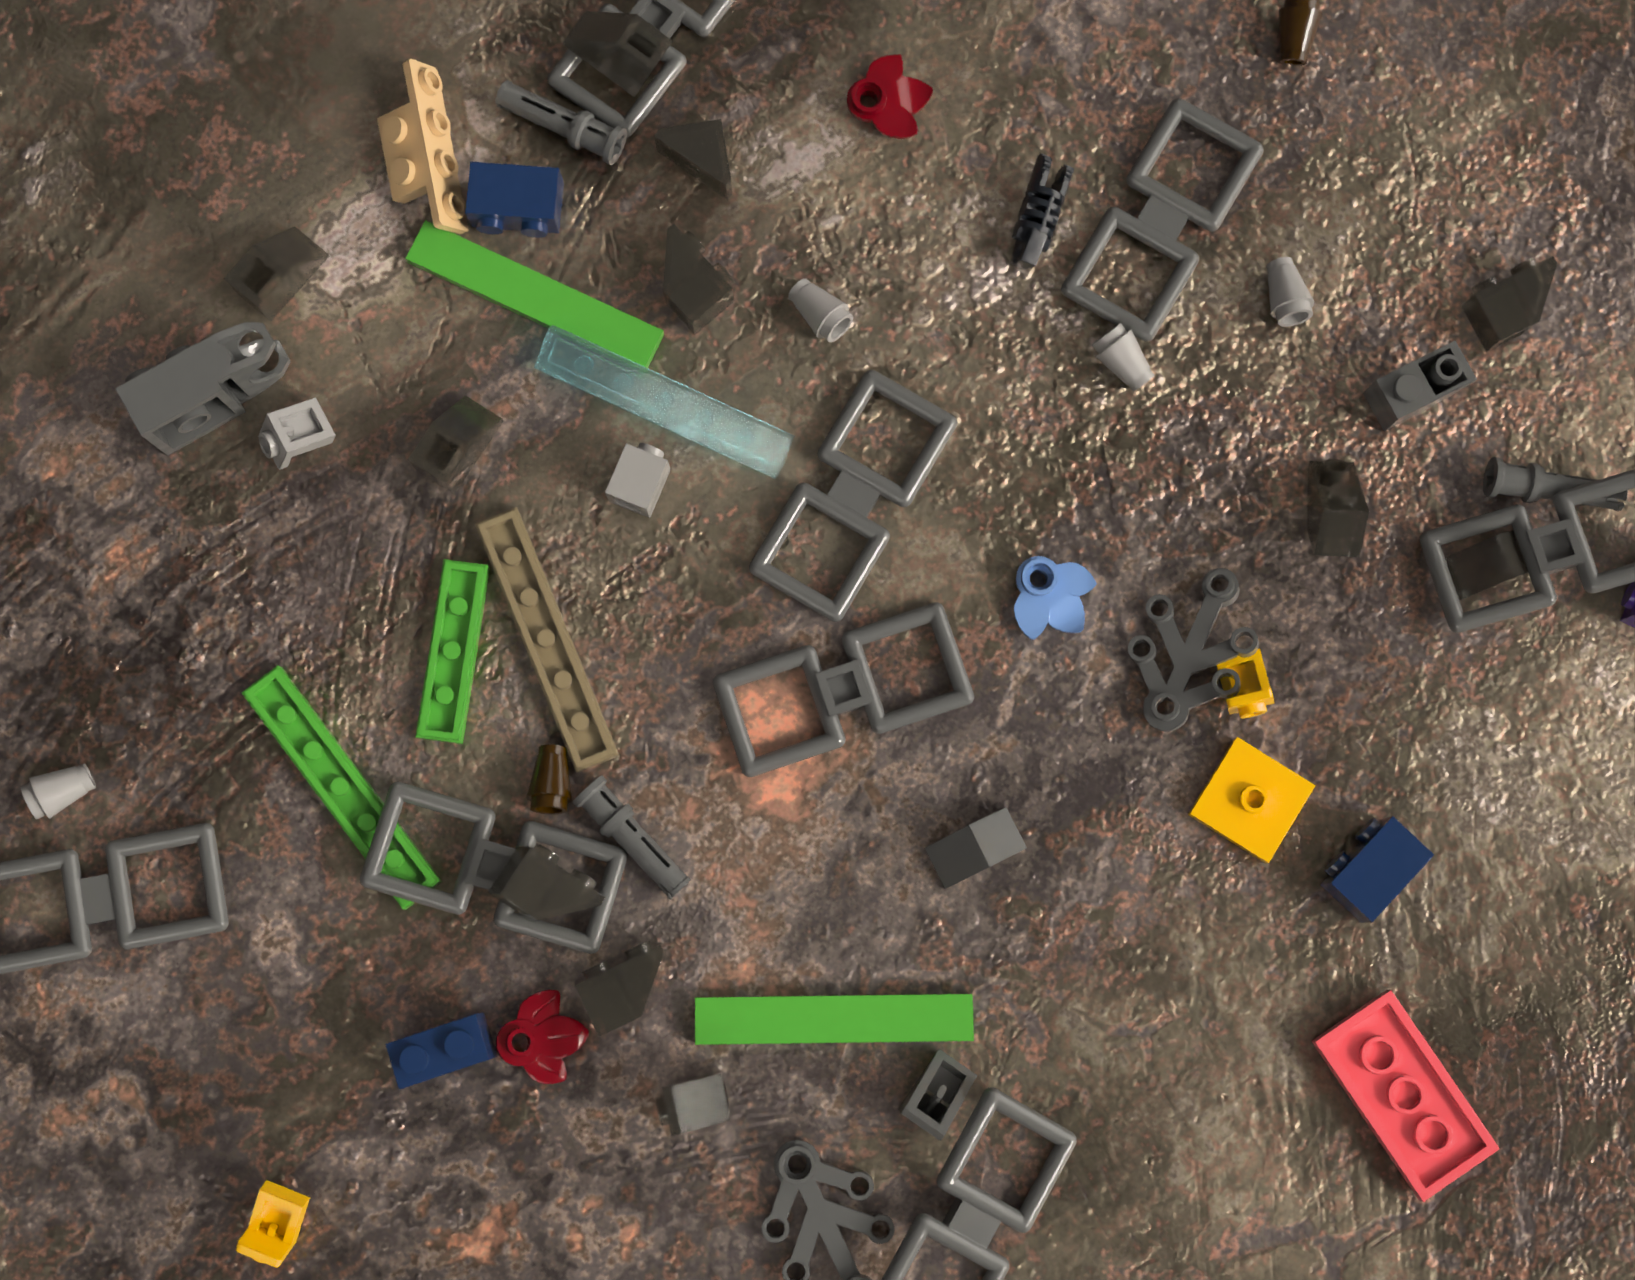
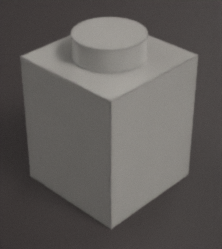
(638, 478)

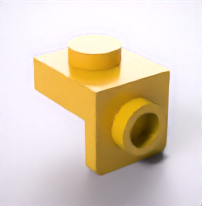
(1255, 686)
(273, 1224)

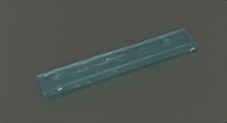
(664, 401)

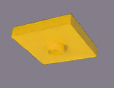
(1251, 800)

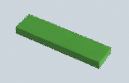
(453, 651)

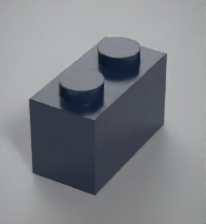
(514, 198)
(1375, 868)
(441, 1050)

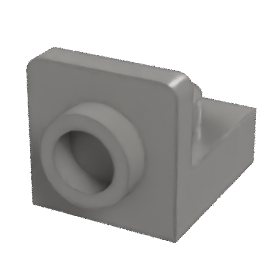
(294, 431)

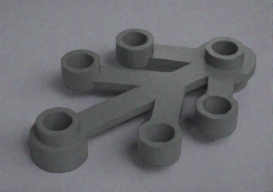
(1190, 657)
(821, 1214)

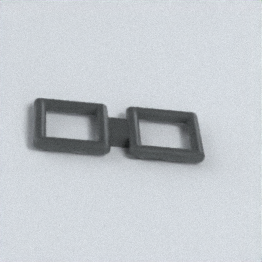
(664, 16)
(1162, 219)
(853, 495)
(1543, 550)
(843, 689)
(484, 863)
(109, 896)
(974, 1212)

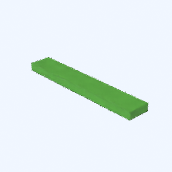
(532, 294)
(333, 775)
(834, 1019)

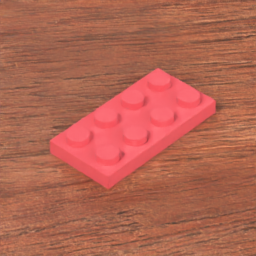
(1405, 1095)

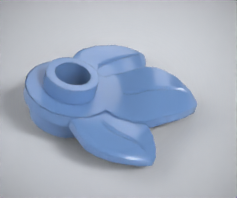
(1056, 601)

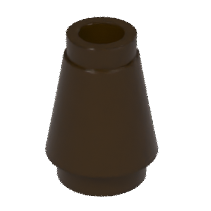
(1297, 30)
(550, 781)

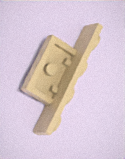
(421, 149)

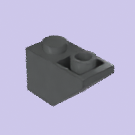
(1419, 385)

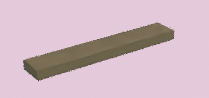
(547, 640)

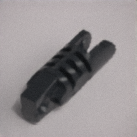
(1039, 212)

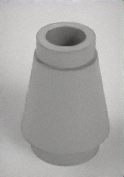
(1288, 294)
(822, 311)
(1123, 356)
(56, 790)

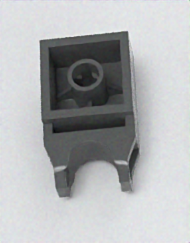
(200, 386)

